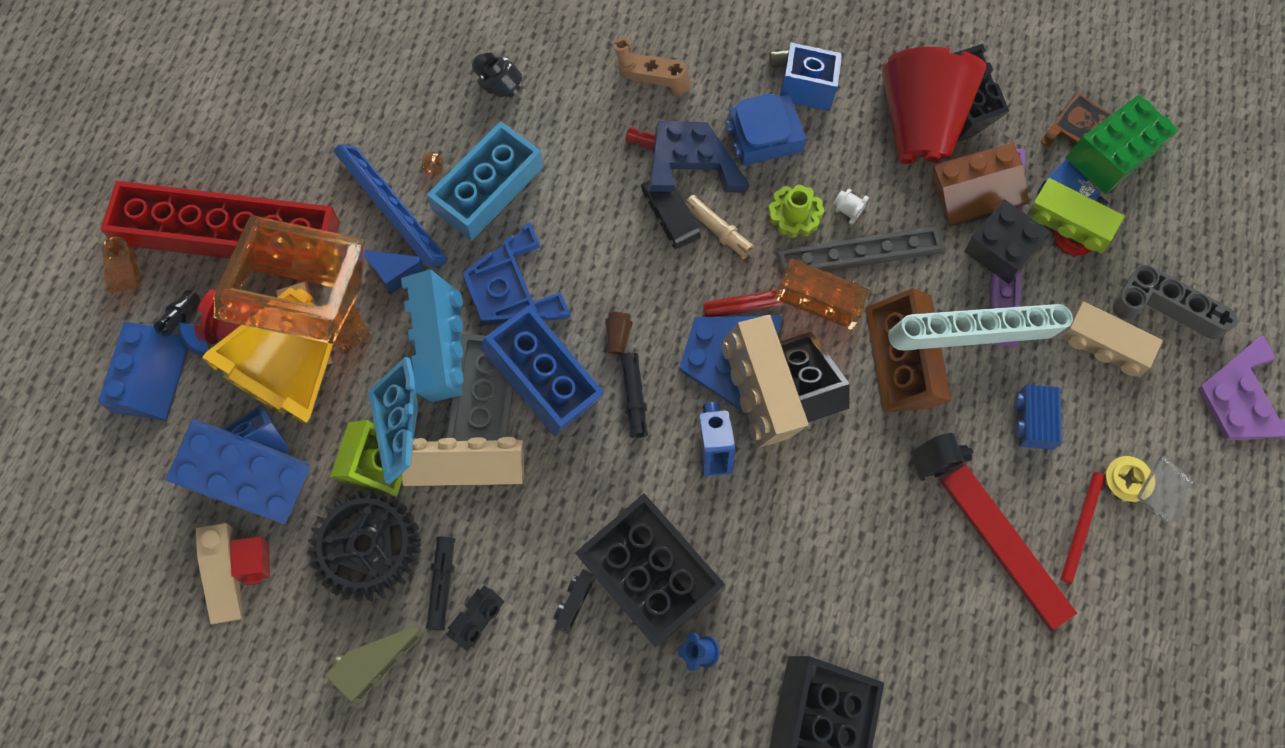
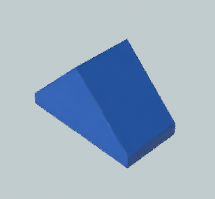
(392, 267)

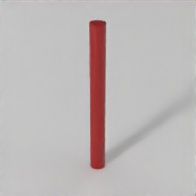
(1082, 528)

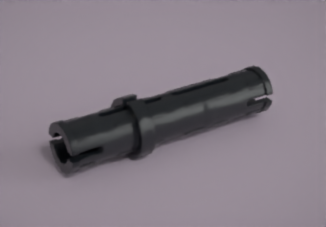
(635, 404)
(445, 548)

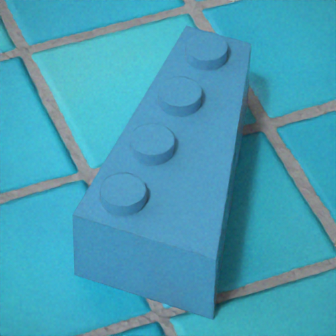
(435, 335)

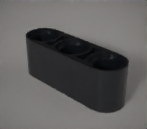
(674, 216)

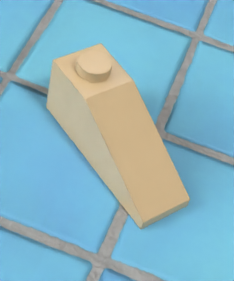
(214, 561)

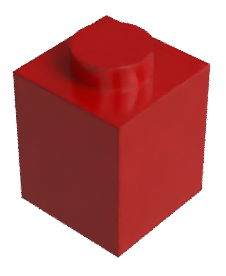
(250, 560)

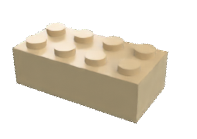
(763, 381)

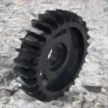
(378, 561)

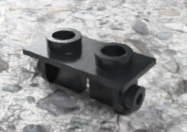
(467, 629)

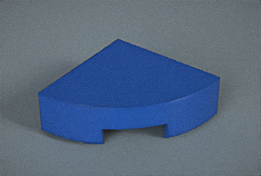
(187, 334)

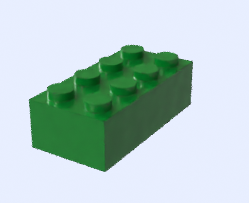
(1121, 143)

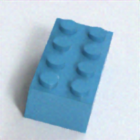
(485, 180)

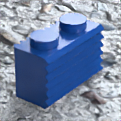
(1038, 417)

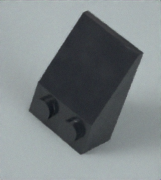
(816, 377)

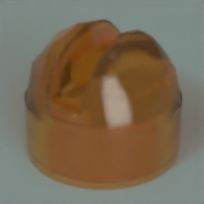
(437, 161)

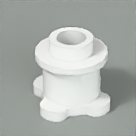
(850, 205)

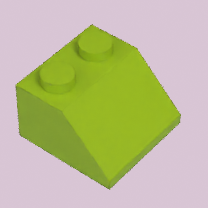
(360, 460)

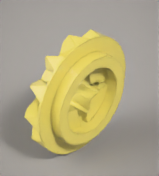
(1120, 467)

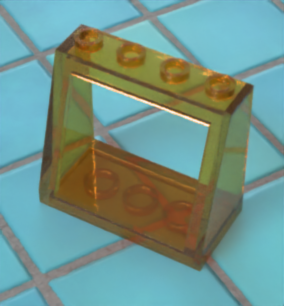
(295, 254)

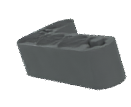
(1219, 317)

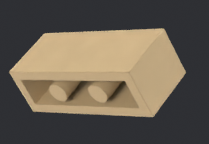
(1112, 340)

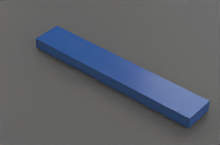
(391, 205)

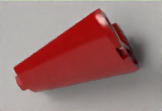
(929, 99)

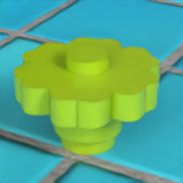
(795, 211)

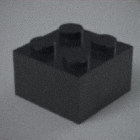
(1006, 241)

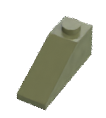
(366, 665)

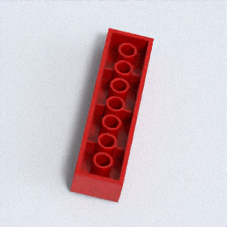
(197, 219)

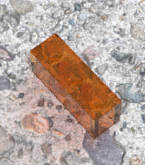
(821, 293)

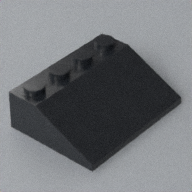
(650, 570)
(825, 706)

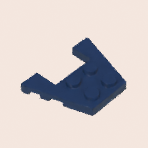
(691, 147)

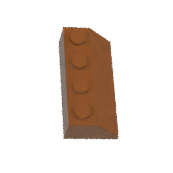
(906, 377)

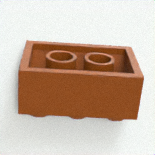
(979, 183)

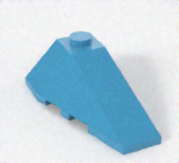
(395, 417)

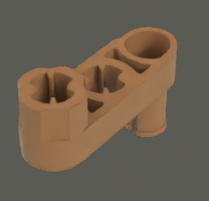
(636, 67)

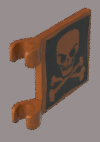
(1076, 120)

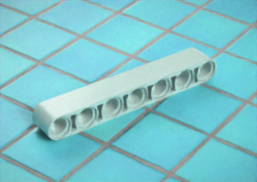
(979, 326)

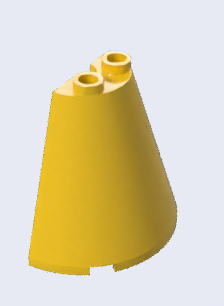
(274, 366)

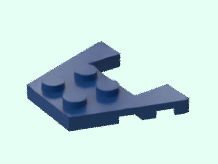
(499, 285)
(704, 356)

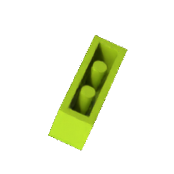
(1075, 216)

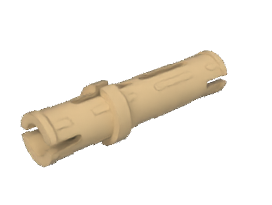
(726, 233)

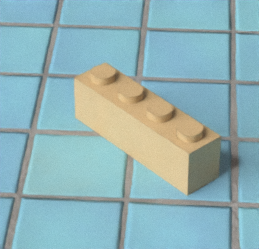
(465, 462)

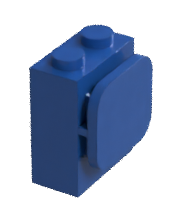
(765, 129)

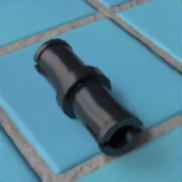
(176, 313)

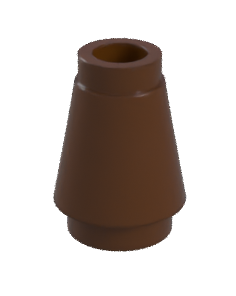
(617, 331)

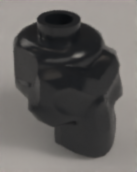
(497, 75)

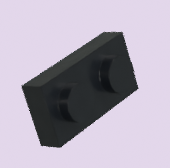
(568, 612)

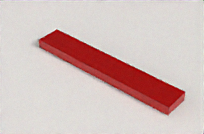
(1008, 548)

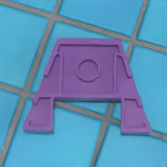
(1239, 400)

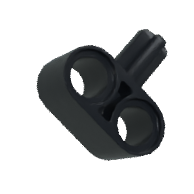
(940, 456)

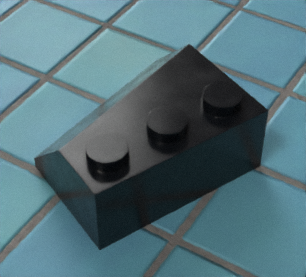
(988, 103)

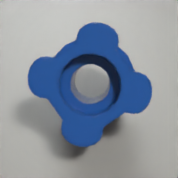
(699, 651)

